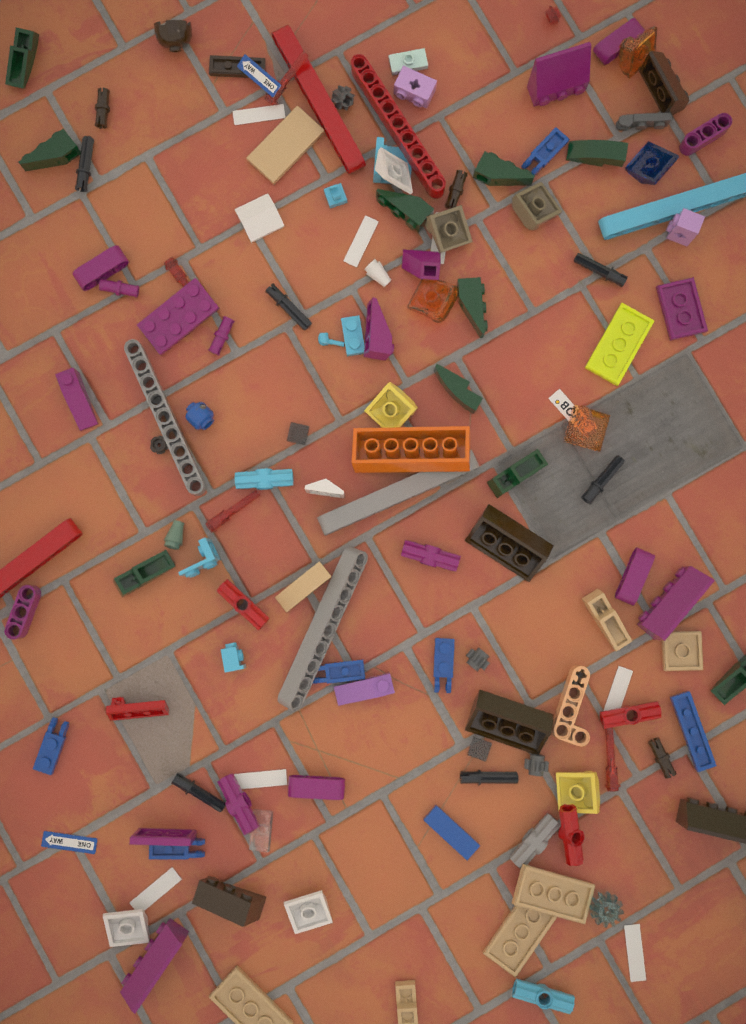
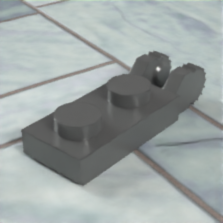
(642, 121)

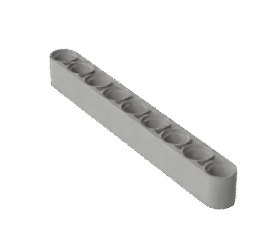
(161, 409)
(387, 497)
(322, 628)

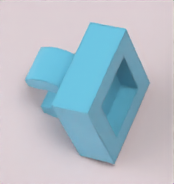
(335, 195)

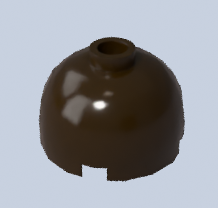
(173, 34)

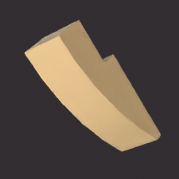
(303, 586)
(607, 619)

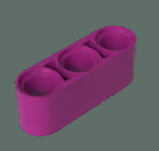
(608, 48)
(710, 127)
(100, 267)
(634, 576)
(15, 618)
(316, 787)

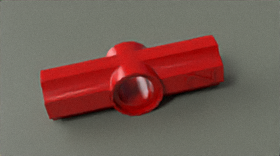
(234, 595)
(642, 713)
(571, 835)

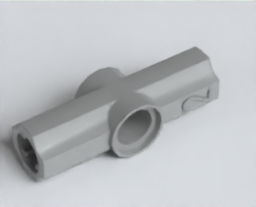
(535, 840)

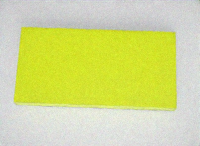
(619, 344)

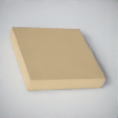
(682, 651)

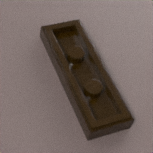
(227, 66)

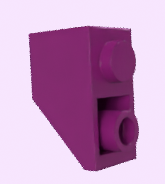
(422, 263)

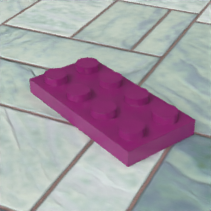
(178, 316)

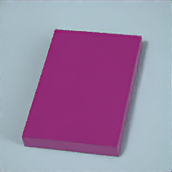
(681, 309)
(163, 837)

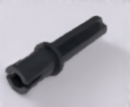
(83, 171)
(610, 274)
(282, 301)
(597, 486)
(479, 777)
(189, 787)

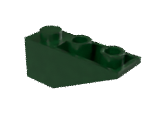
(54, 152)
(497, 172)
(408, 207)
(470, 300)

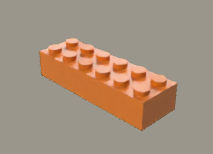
(411, 449)

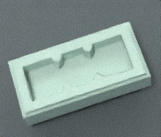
(412, 59)

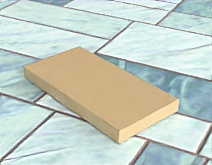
(285, 145)
(553, 894)
(518, 938)
(246, 1002)

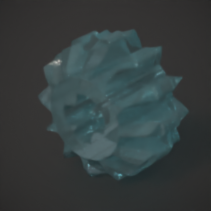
(606, 917)

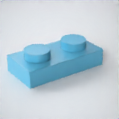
(353, 335)

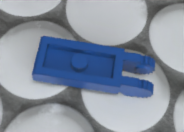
(546, 150)
(443, 662)
(342, 672)
(51, 748)
(176, 852)

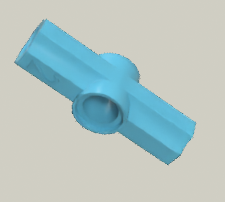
(264, 479)
(555, 999)

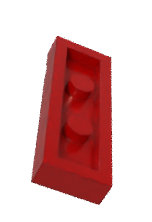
(120, 710)

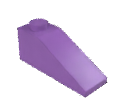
(364, 689)

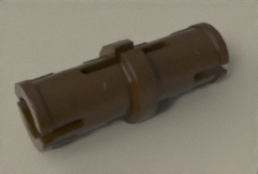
(102, 108)
(456, 189)
(662, 757)

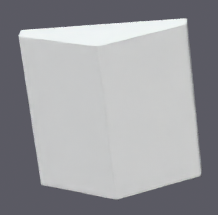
(393, 170)
(259, 218)
(325, 488)
(308, 912)
(127, 927)

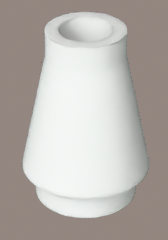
(377, 272)

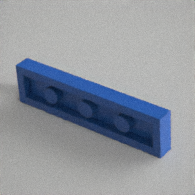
(693, 731)

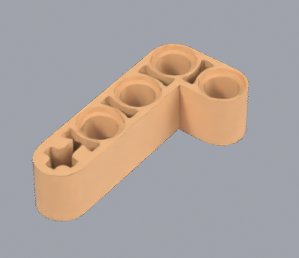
(574, 703)

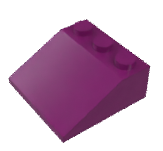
(560, 75)

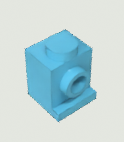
(232, 657)

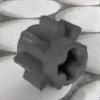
(342, 97)
(477, 659)
(536, 765)

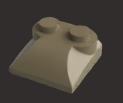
(535, 206)
(449, 229)

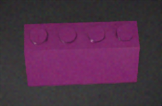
(674, 602)
(153, 964)

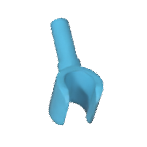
(323, 339)

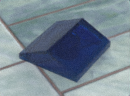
(651, 163)

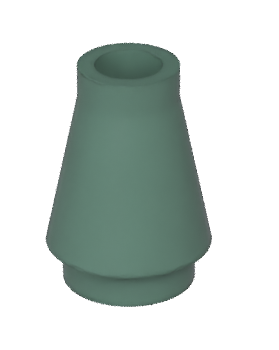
(175, 535)

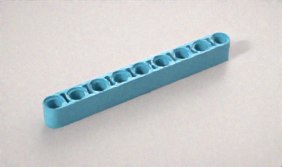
(666, 208)

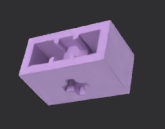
(410, 79)
(684, 227)

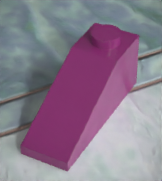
(377, 333)
(77, 398)

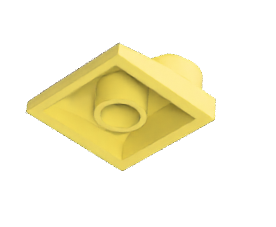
(391, 407)
(580, 790)

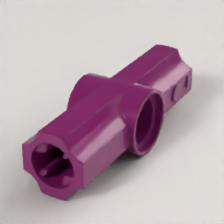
(430, 555)
(238, 804)

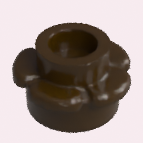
(154, 445)

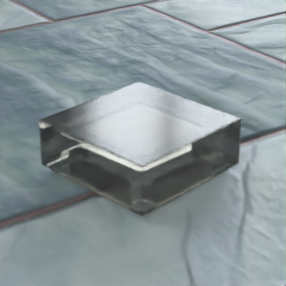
(298, 433)
(479, 748)

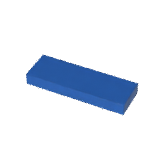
(451, 832)

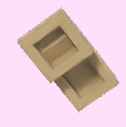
(406, 1002)

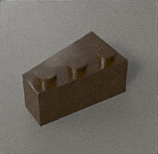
(229, 901)

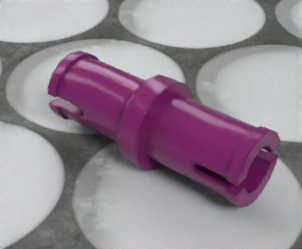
(119, 288)
(221, 335)

